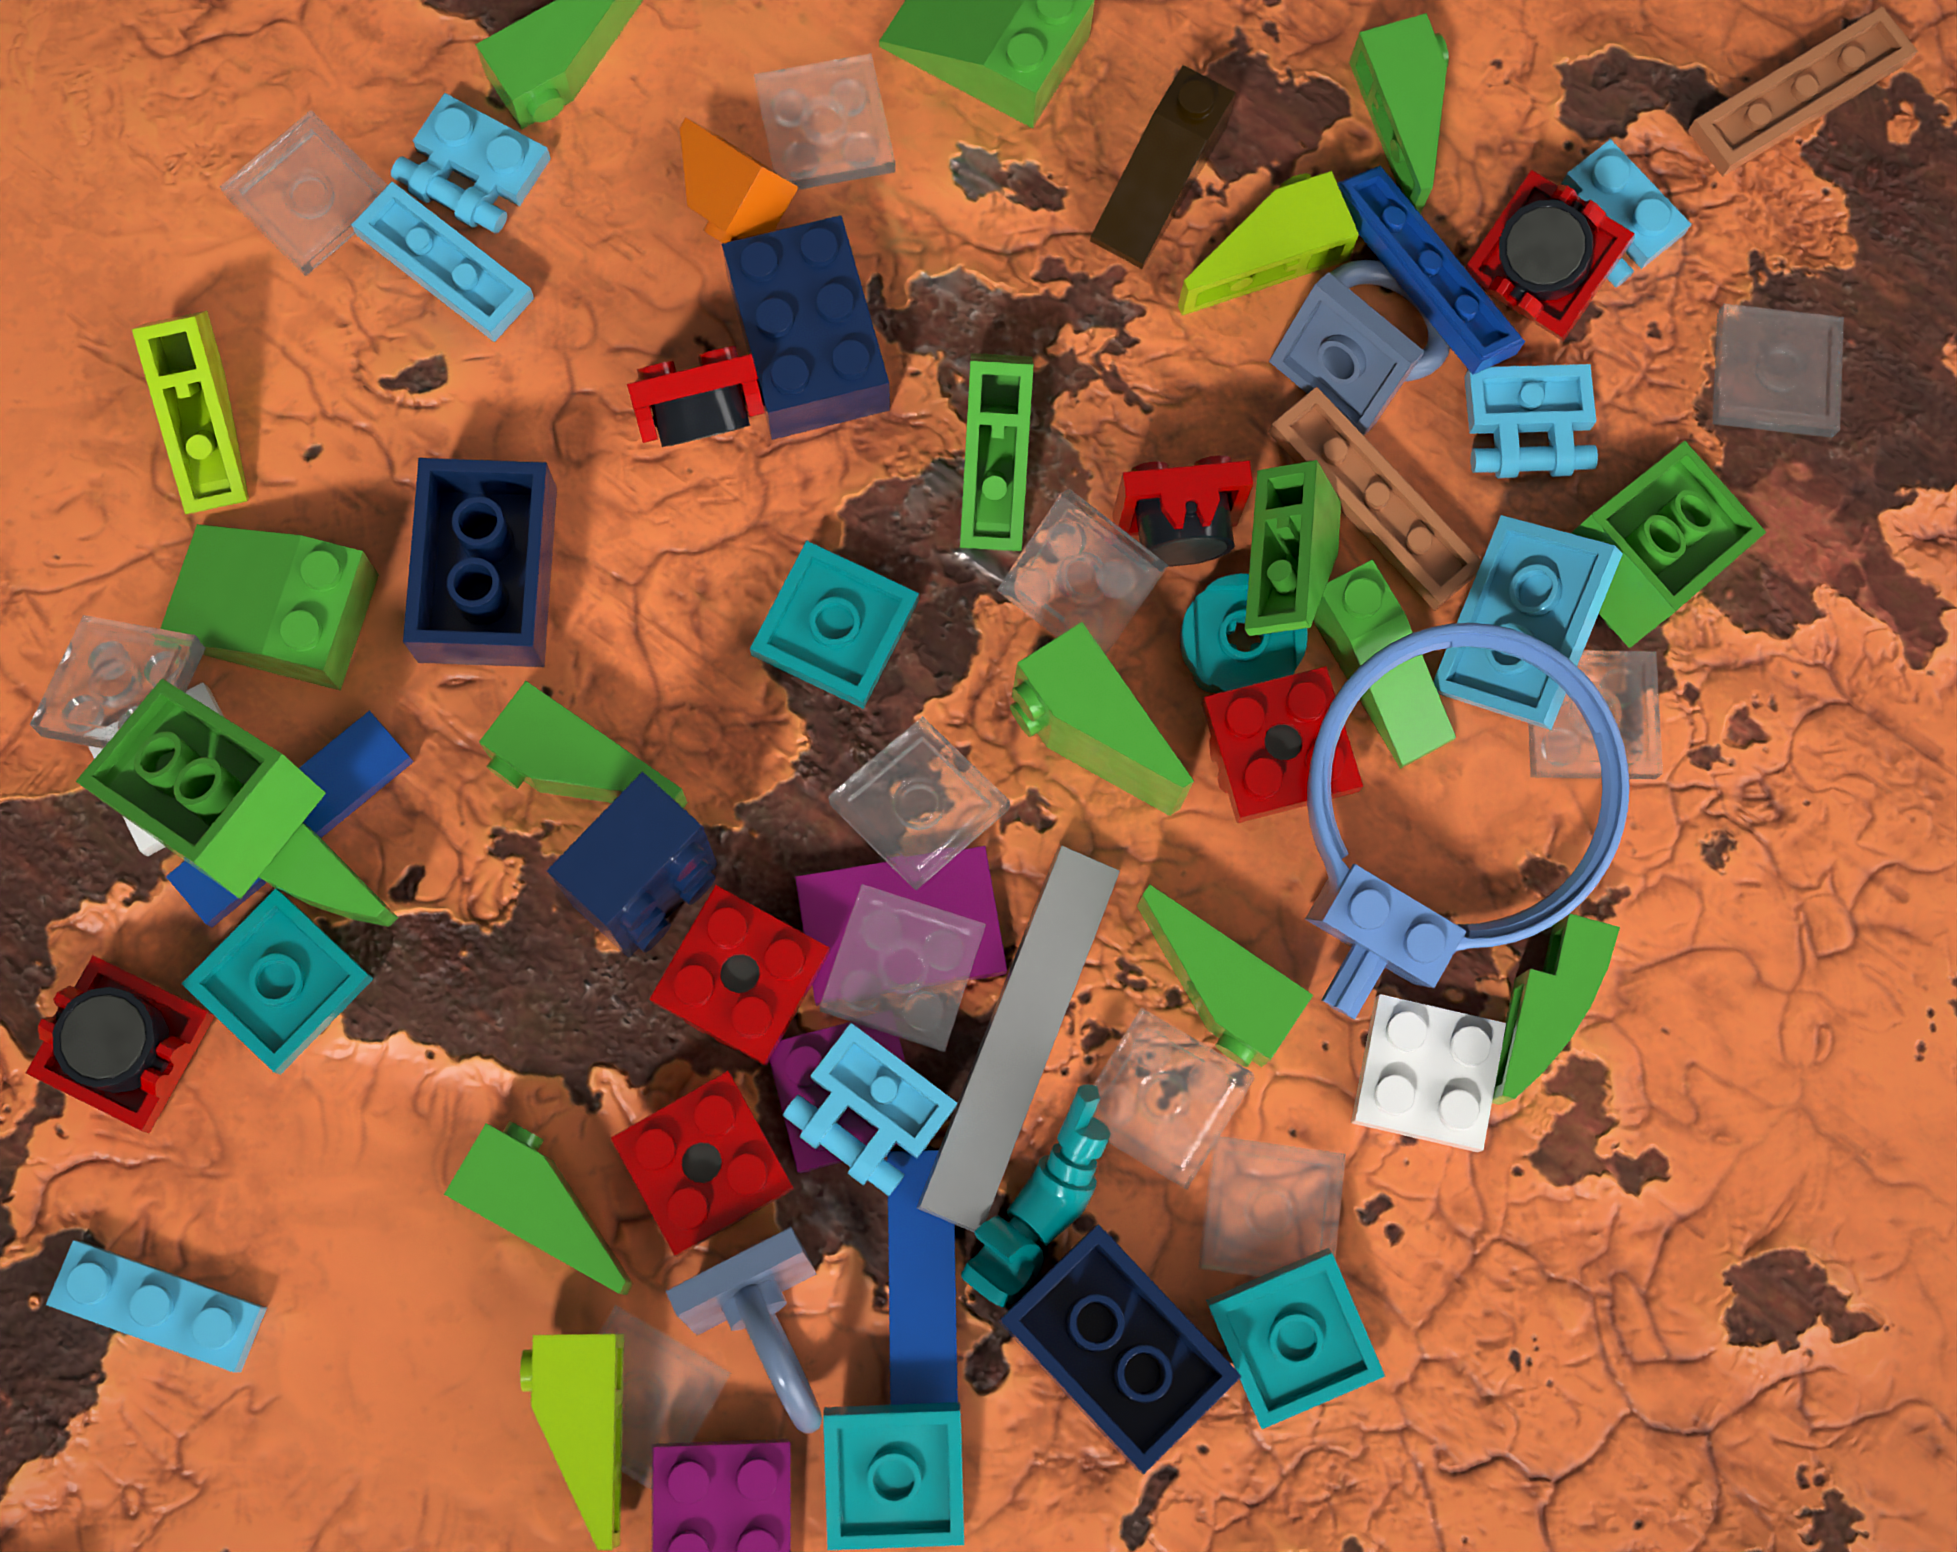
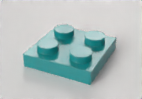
(834, 624)
(277, 981)
(1295, 1338)
(893, 1476)

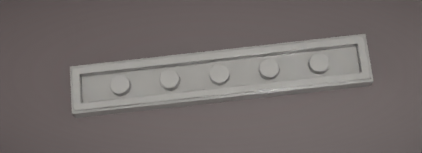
(1018, 1040)

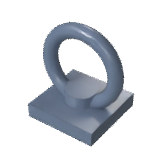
(1352, 348)
(747, 1295)

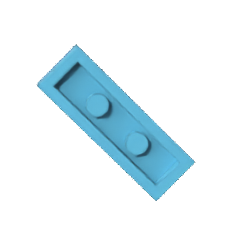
(443, 261)
(156, 1306)

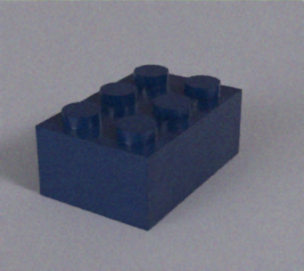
(807, 327)
(480, 562)
(636, 866)
(1119, 1349)

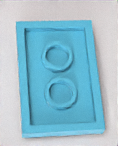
(1537, 585)

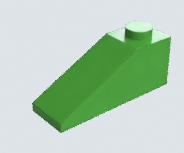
(551, 54)
(1403, 87)
(996, 451)
(1291, 547)
(1357, 621)
(561, 753)
(1230, 987)
(530, 1197)

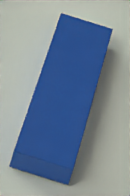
(1429, 271)
(347, 770)
(920, 1291)

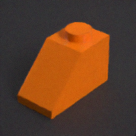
(730, 186)

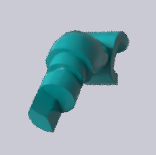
(1043, 1208)

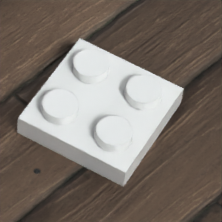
(1428, 1073)

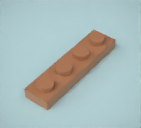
(1802, 91)
(1378, 499)

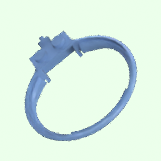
(1391, 927)

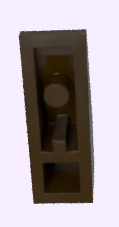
(1164, 166)

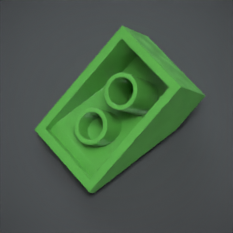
(994, 49)
(1674, 536)
(273, 601)
(1093, 719)
(202, 787)

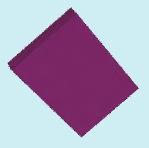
(958, 888)

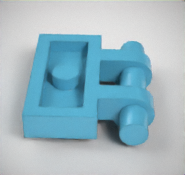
(479, 150)
(1631, 201)
(1531, 400)
(883, 1093)

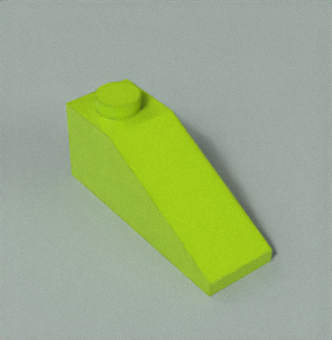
(1286, 237)
(193, 409)
(580, 1411)

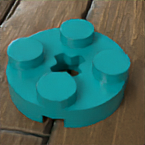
(1216, 662)

